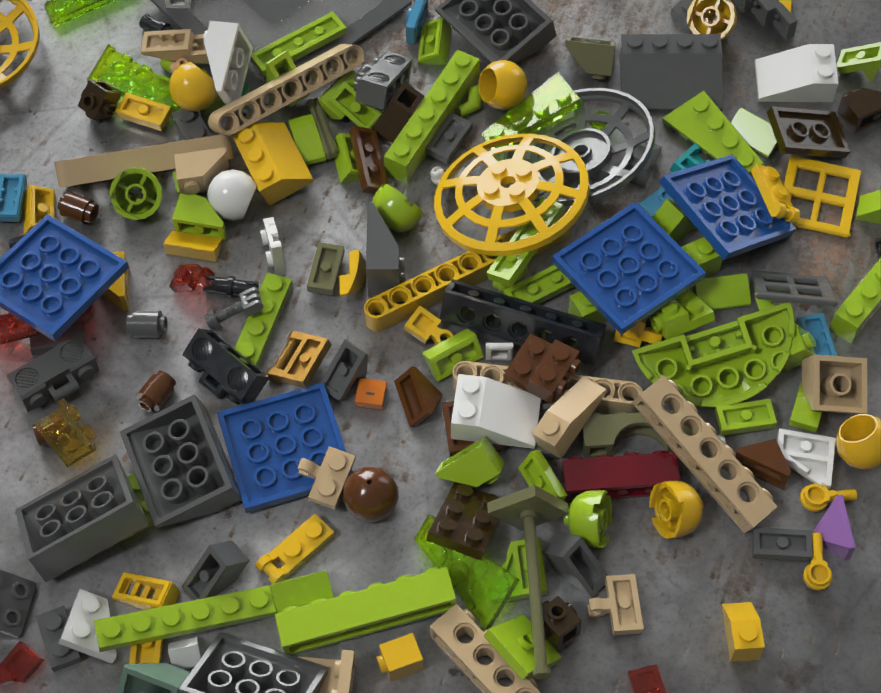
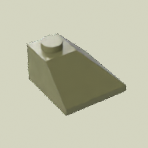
(593, 55)

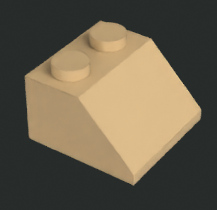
(835, 383)

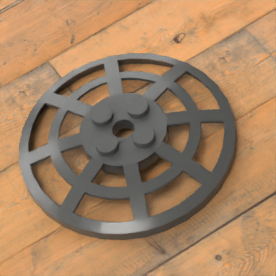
(597, 144)

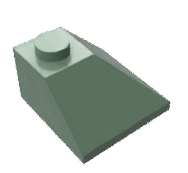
(151, 678)

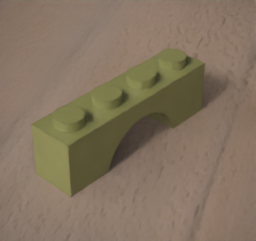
(604, 432)

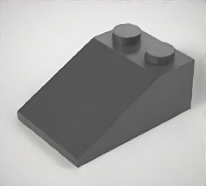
(383, 262)

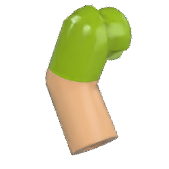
(170, 65)

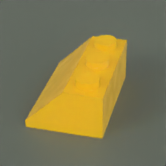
(272, 160)

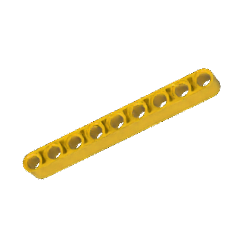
(433, 282)

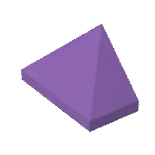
(837, 529)

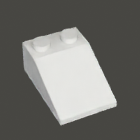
(228, 58)
(798, 75)
(493, 411)

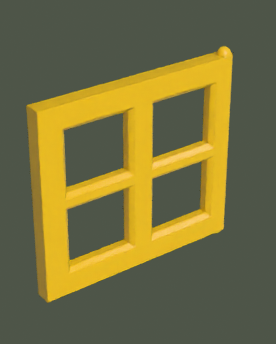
(819, 197)

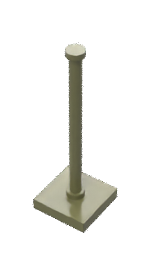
(526, 511)

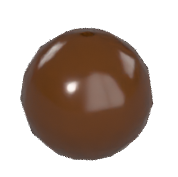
(370, 494)

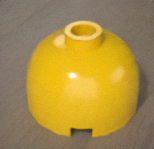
(712, 17)
(676, 508)

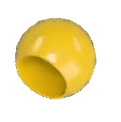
(502, 85)
(192, 87)
(860, 442)

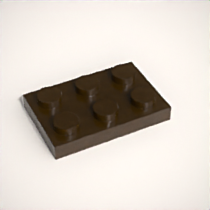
(808, 132)
(464, 521)

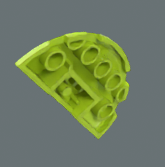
(724, 361)

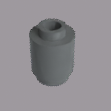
(146, 324)

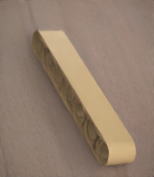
(276, 89)
(151, 158)
(613, 403)

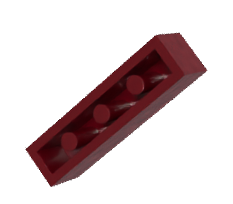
(619, 475)

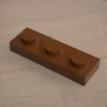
(368, 159)

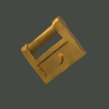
(304, 362)

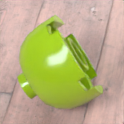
(124, 197)
(395, 209)
(589, 517)

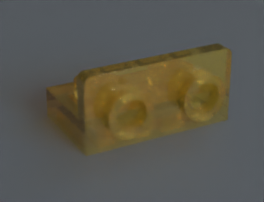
(67, 433)

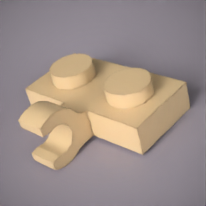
(328, 477)
(621, 603)

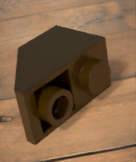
(398, 112)

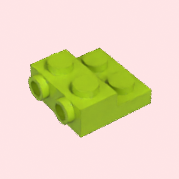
(681, 315)

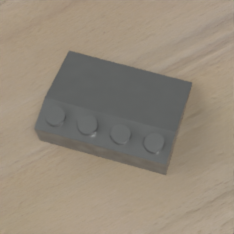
(499, 27)
(671, 69)
(180, 463)
(80, 518)
(246, 667)

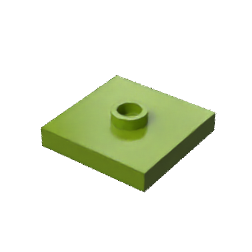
(515, 645)

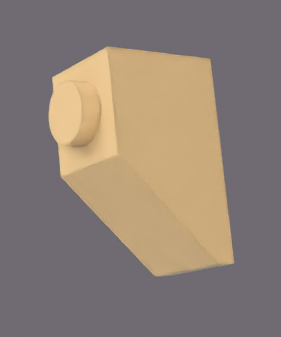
(199, 168)

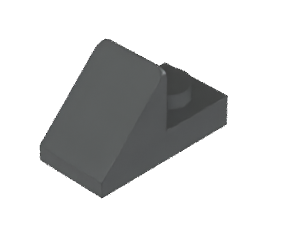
(344, 369)

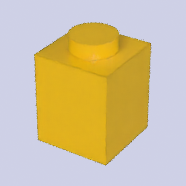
(400, 657)

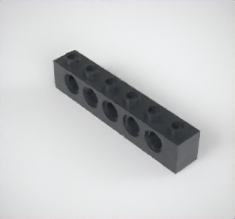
(511, 311)

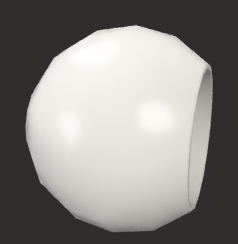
(231, 194)

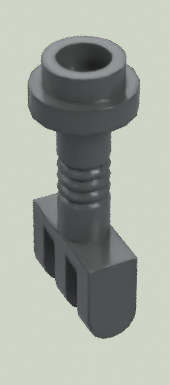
(250, 303)

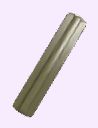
(325, 133)

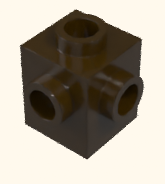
(99, 99)
(560, 622)

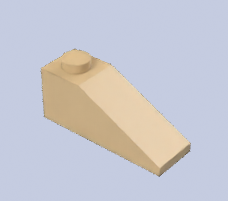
(567, 417)

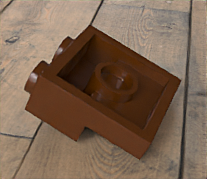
(543, 367)

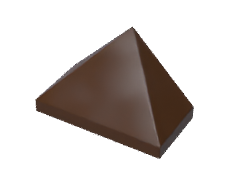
(417, 395)
(765, 462)

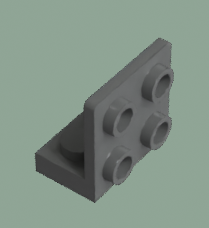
(15, 601)

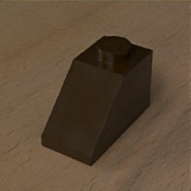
(860, 109)

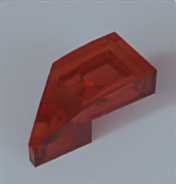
(19, 664)

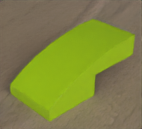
(307, 139)
(802, 414)

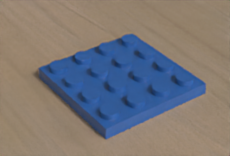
(725, 206)
(628, 267)
(55, 276)
(272, 437)

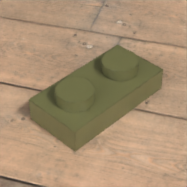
(325, 268)

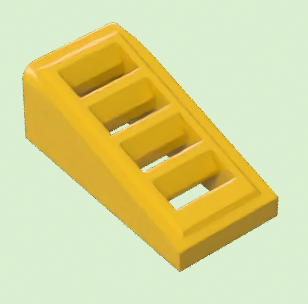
(165, 593)

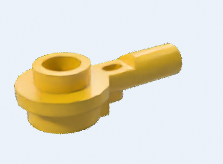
(816, 496)
(817, 573)

